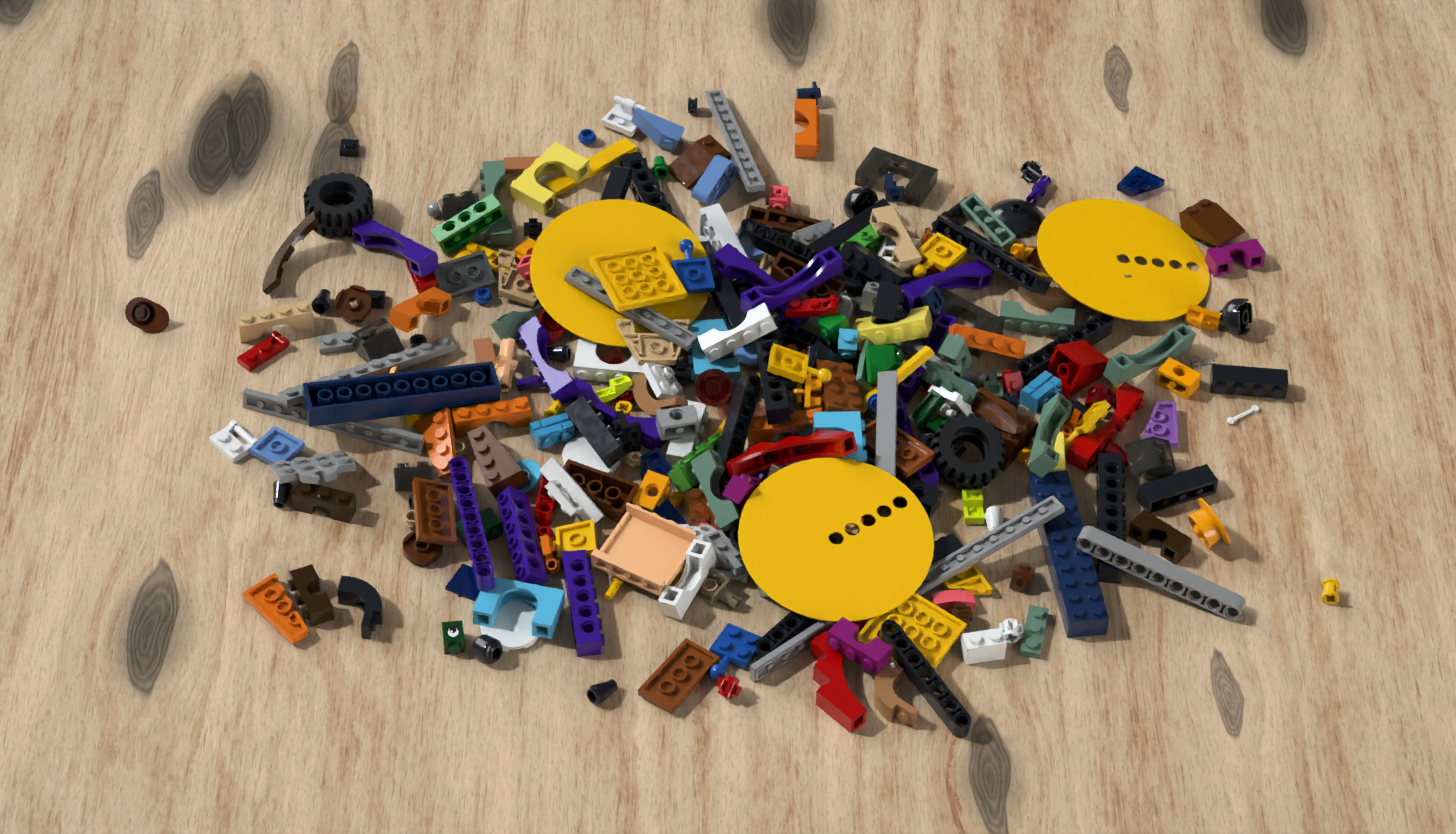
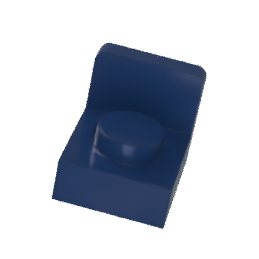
(809, 93)
(892, 192)
(933, 299)

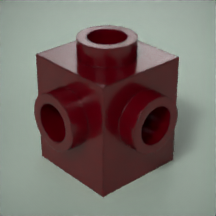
(1099, 393)

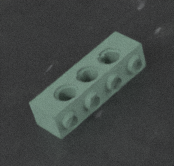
(987, 222)

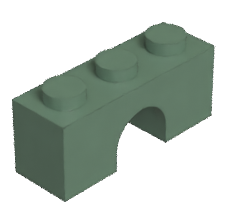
(956, 354)

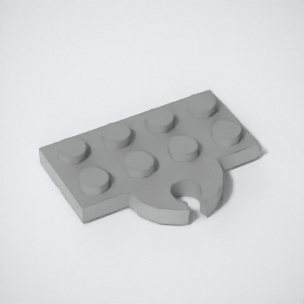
(313, 468)

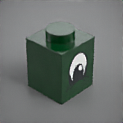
(453, 637)

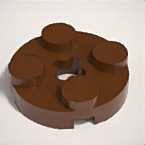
(356, 313)
(419, 556)

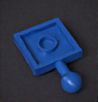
(693, 273)
(734, 647)

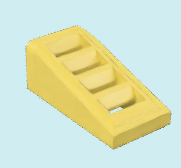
(1059, 447)

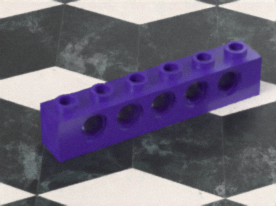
(521, 537)
(581, 603)

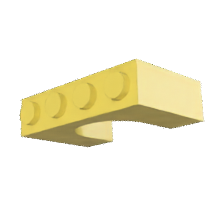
(554, 160)
(913, 327)

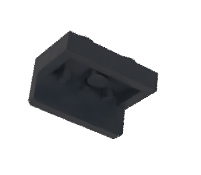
(628, 432)

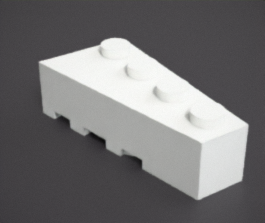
(717, 229)

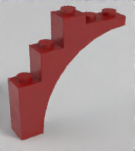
(792, 449)
(833, 694)

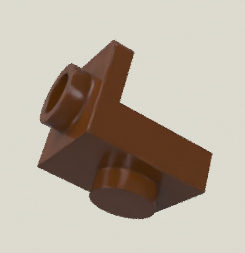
(1022, 577)

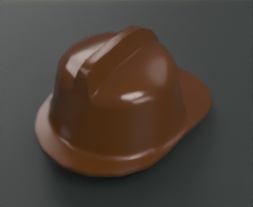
(147, 315)

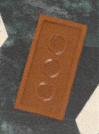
(842, 390)
(910, 453)
(434, 512)
(678, 676)

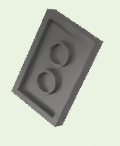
(465, 274)

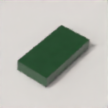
(927, 408)

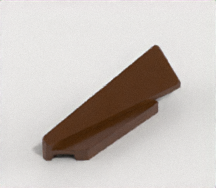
(780, 219)
(997, 411)

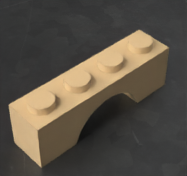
(888, 223)
(253, 323)

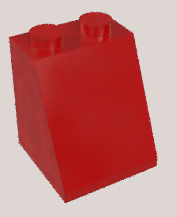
(1076, 365)

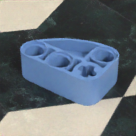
(715, 180)

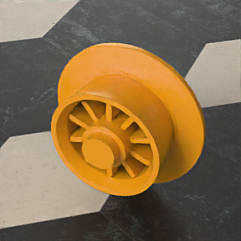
(1207, 525)

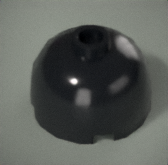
(858, 200)
(1236, 316)

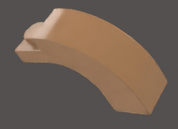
(1054, 298)
(647, 399)
(886, 700)

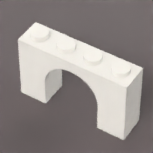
(591, 368)

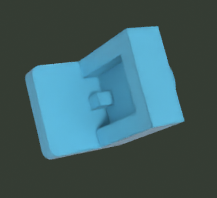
(847, 343)

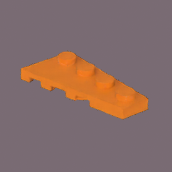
(439, 440)
(273, 605)

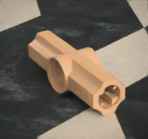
(506, 363)

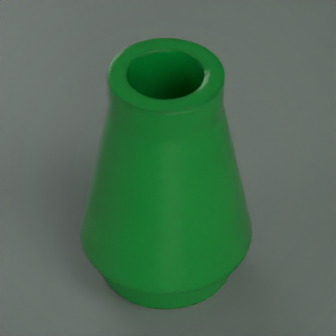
(660, 168)

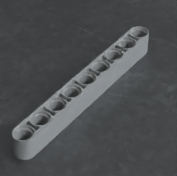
(1160, 573)

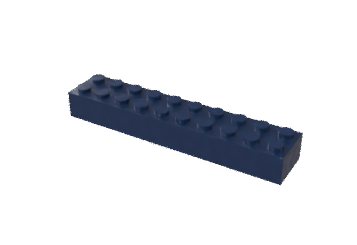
(399, 393)
(1069, 568)

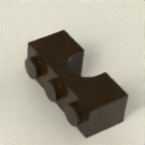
(338, 502)
(1149, 527)
(315, 608)

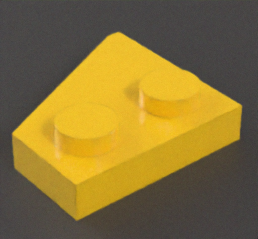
(969, 580)

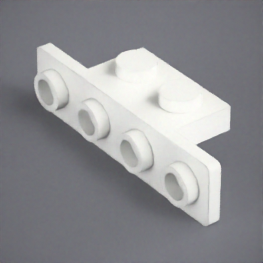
(568, 492)

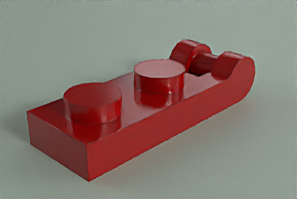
(812, 307)
(263, 351)

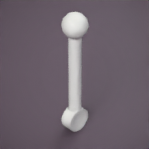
(1254, 408)

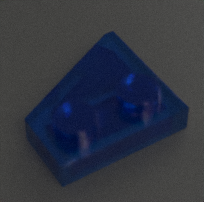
(1139, 182)
(654, 462)

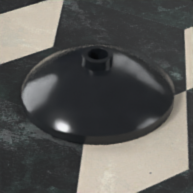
(1019, 216)

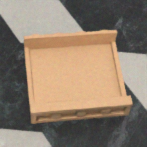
(644, 549)

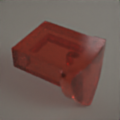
(613, 357)

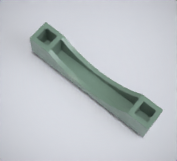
(494, 181)
(508, 324)
(1125, 367)
(1053, 416)

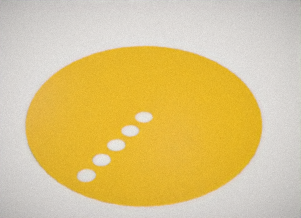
(596, 230)
(1081, 251)
(789, 548)

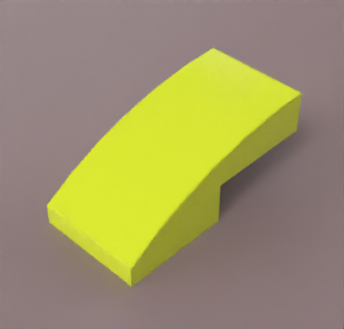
(617, 387)
(973, 506)

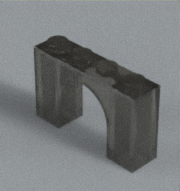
(881, 162)
(979, 317)

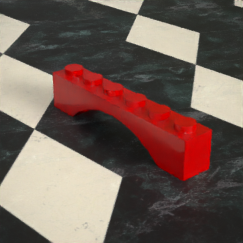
(1085, 449)

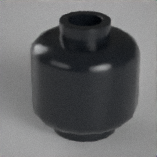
(487, 649)

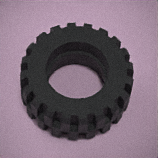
(338, 189)
(982, 436)

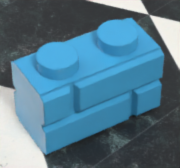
(1040, 391)
(552, 431)

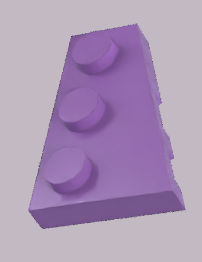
(1163, 423)

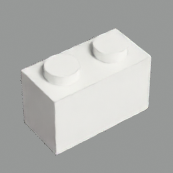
(983, 646)

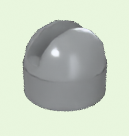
(433, 210)

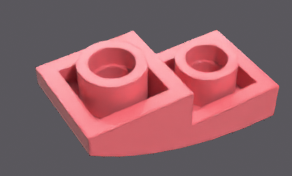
(947, 598)

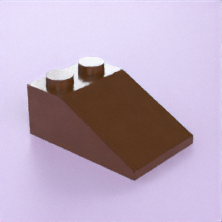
(694, 161)
(1209, 223)

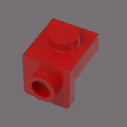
(1012, 381)

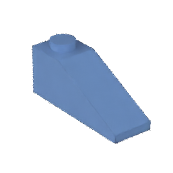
(659, 130)

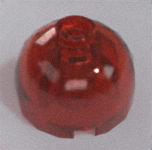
(714, 387)

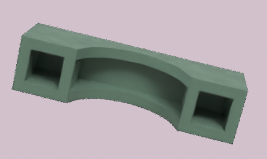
(1053, 324)
(709, 469)

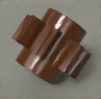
(962, 612)

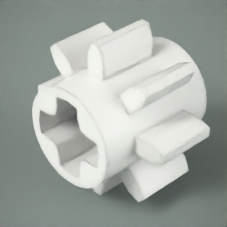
(1011, 630)

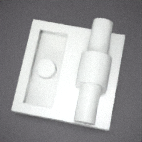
(620, 116)
(662, 381)
(953, 404)

